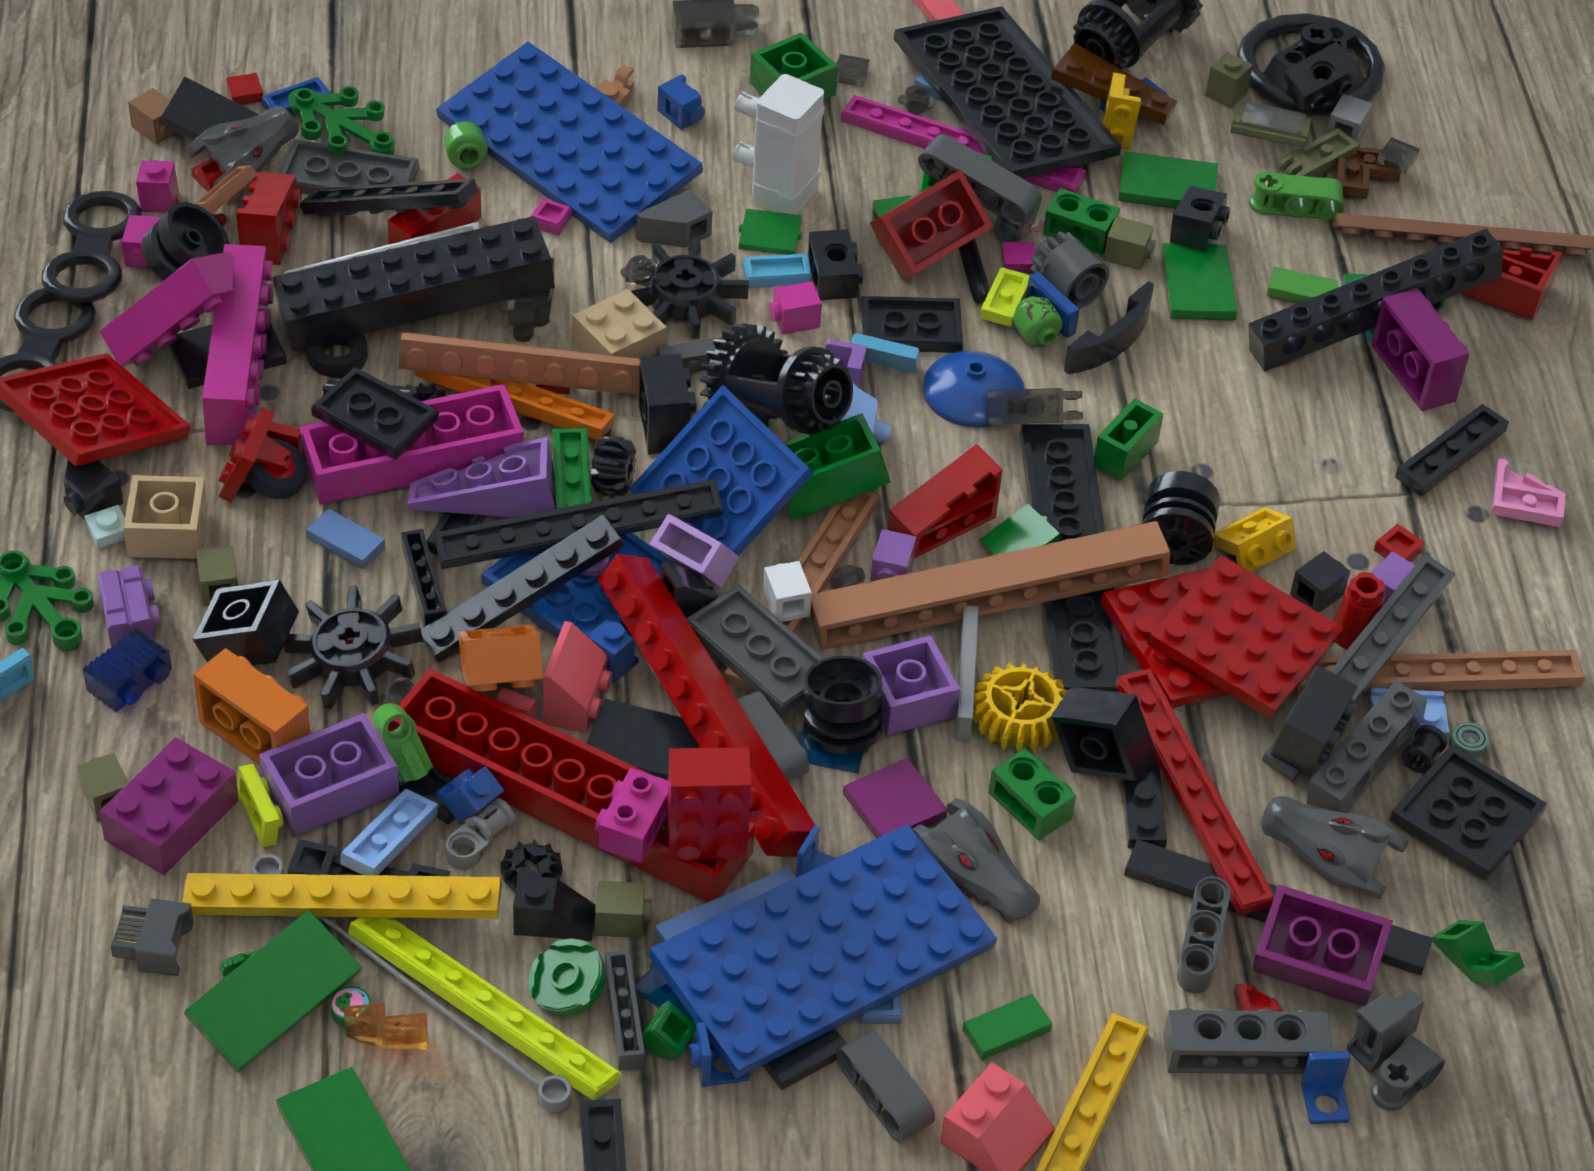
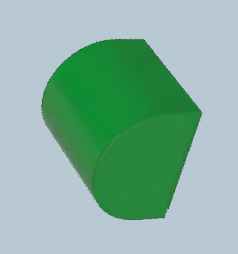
(668, 1032)

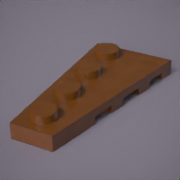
(1093, 76)

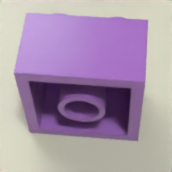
(914, 685)

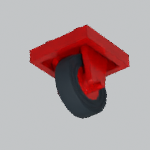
(264, 463)

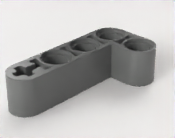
(995, 187)

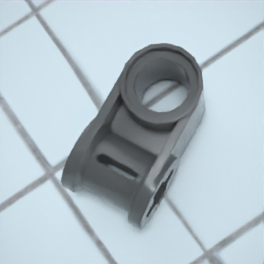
(1406, 1074)

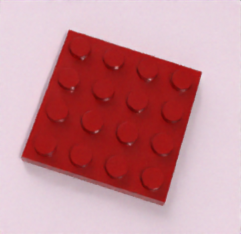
(91, 409)
(1137, 613)
(1245, 636)

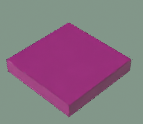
(894, 798)

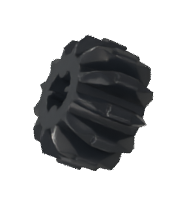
(613, 466)

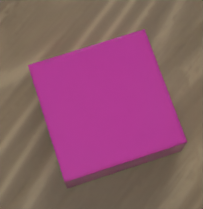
(552, 216)
(1018, 255)

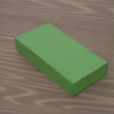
(1297, 286)

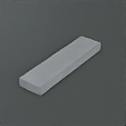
(966, 673)

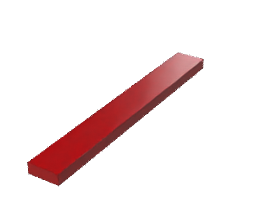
(1198, 796)

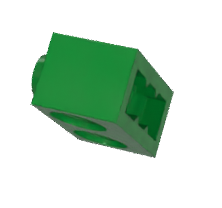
(1082, 217)
(1032, 794)

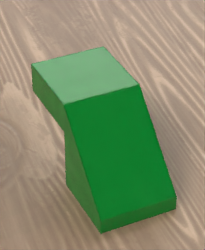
(1473, 953)

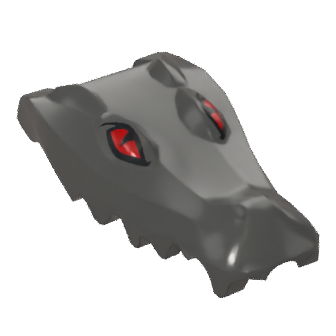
(246, 141)
(1335, 843)
(978, 861)

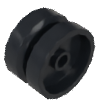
(179, 236)

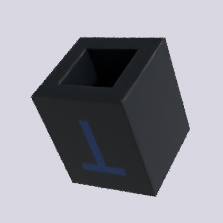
(1320, 582)

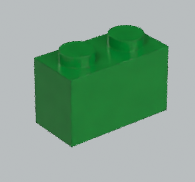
(1128, 439)

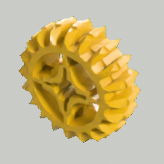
(1018, 706)

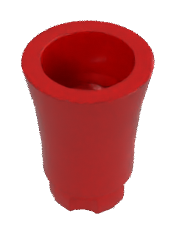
(1360, 604)

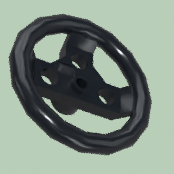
(1316, 35)

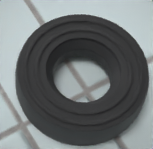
(338, 365)

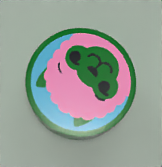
(347, 997)

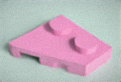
(1526, 497)

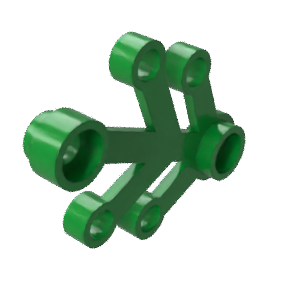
(307, 103)
(18, 571)

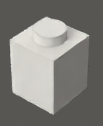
(787, 591)

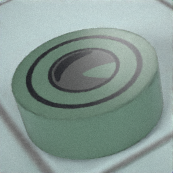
(1470, 739)

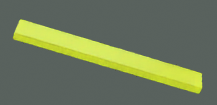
(486, 1005)

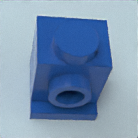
(680, 102)
(617, 645)
(469, 792)

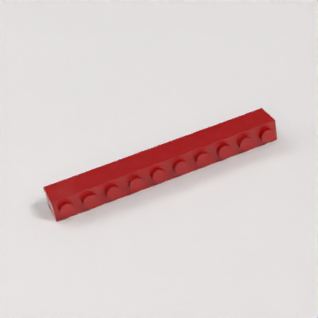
(704, 697)

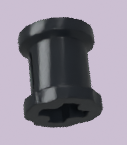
(1422, 748)

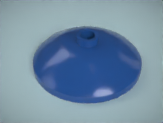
(959, 382)

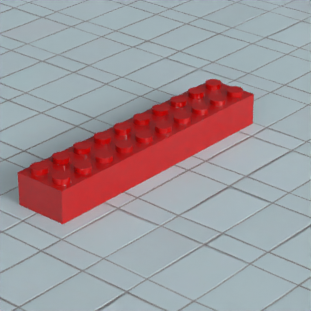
(544, 773)

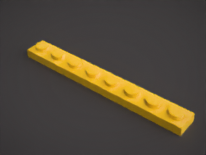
(343, 895)

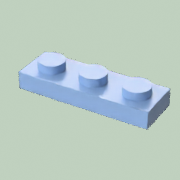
(389, 833)

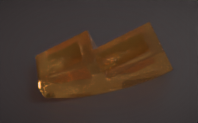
(371, 1026)

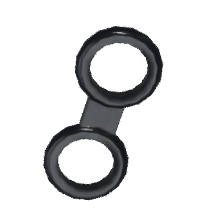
(91, 248)
(40, 344)

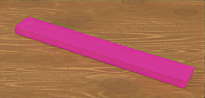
(921, 131)

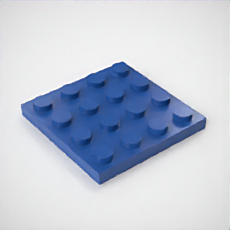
(749, 462)
(581, 598)

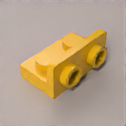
(1121, 111)
(1258, 538)

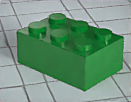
(843, 463)

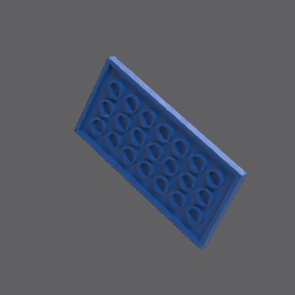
(571, 141)
(821, 949)

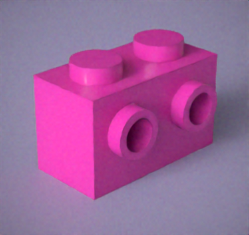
(633, 816)

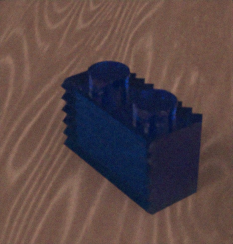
(127, 670)

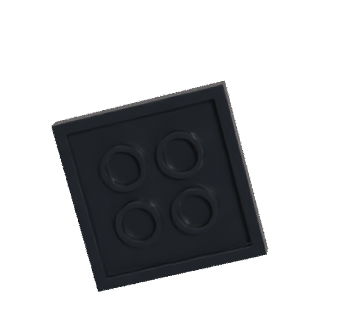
(1468, 812)

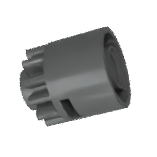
(1071, 268)

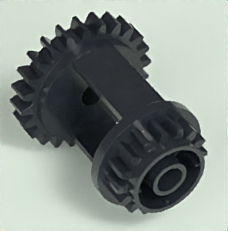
(1116, 37)
(802, 388)

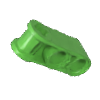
(1297, 196)

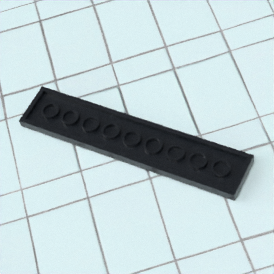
(1064, 486)

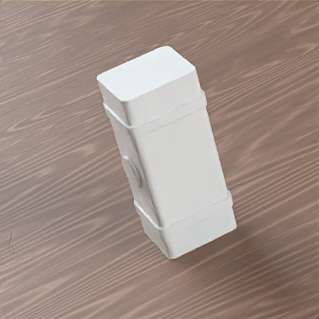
(785, 143)

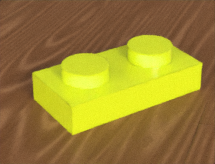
(1004, 296)
(256, 801)

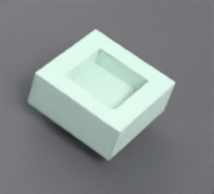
(106, 526)

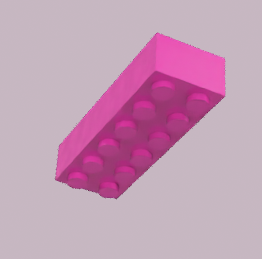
(236, 346)
(467, 428)

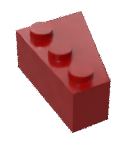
(269, 214)
(1523, 282)
(950, 502)

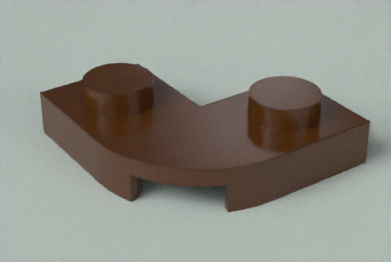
(1358, 168)

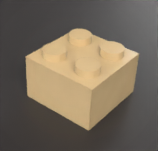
(618, 328)
(165, 516)

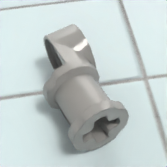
(479, 833)

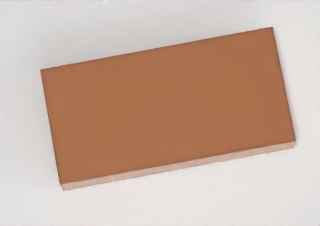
(227, 188)

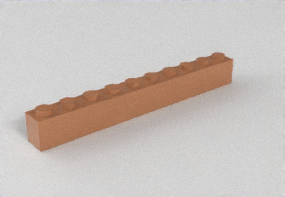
(989, 583)

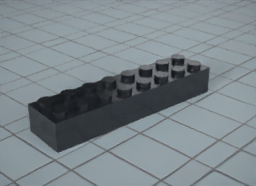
(413, 282)

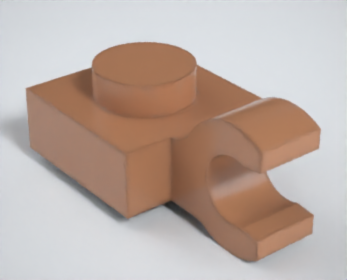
(620, 88)

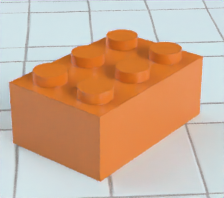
(500, 657)
(247, 706)

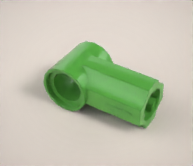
(403, 742)

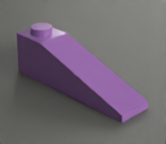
(503, 486)

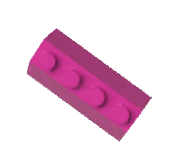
(170, 308)

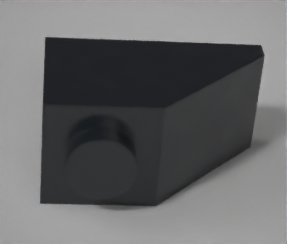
(90, 488)
(686, 588)
(551, 910)

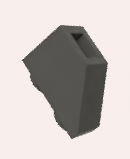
(675, 221)

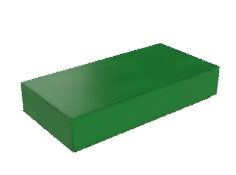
(1007, 1026)

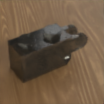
(711, 22)
(529, 312)
(1030, 406)

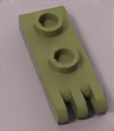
(1319, 155)

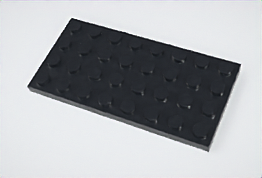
(1005, 93)

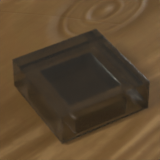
(852, 70)
(1398, 155)

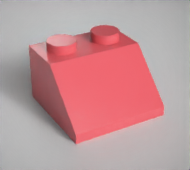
(574, 681)
(996, 1123)

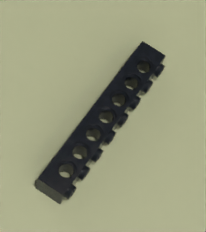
(1356, 305)

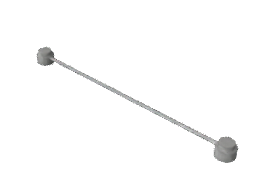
(553, 1091)

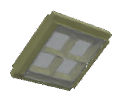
(1271, 124)

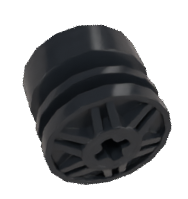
(1186, 513)
(843, 704)

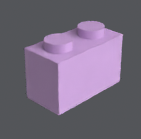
(694, 550)

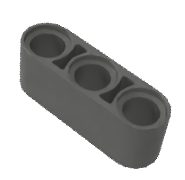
(775, 735)
(1198, 949)
(885, 1086)

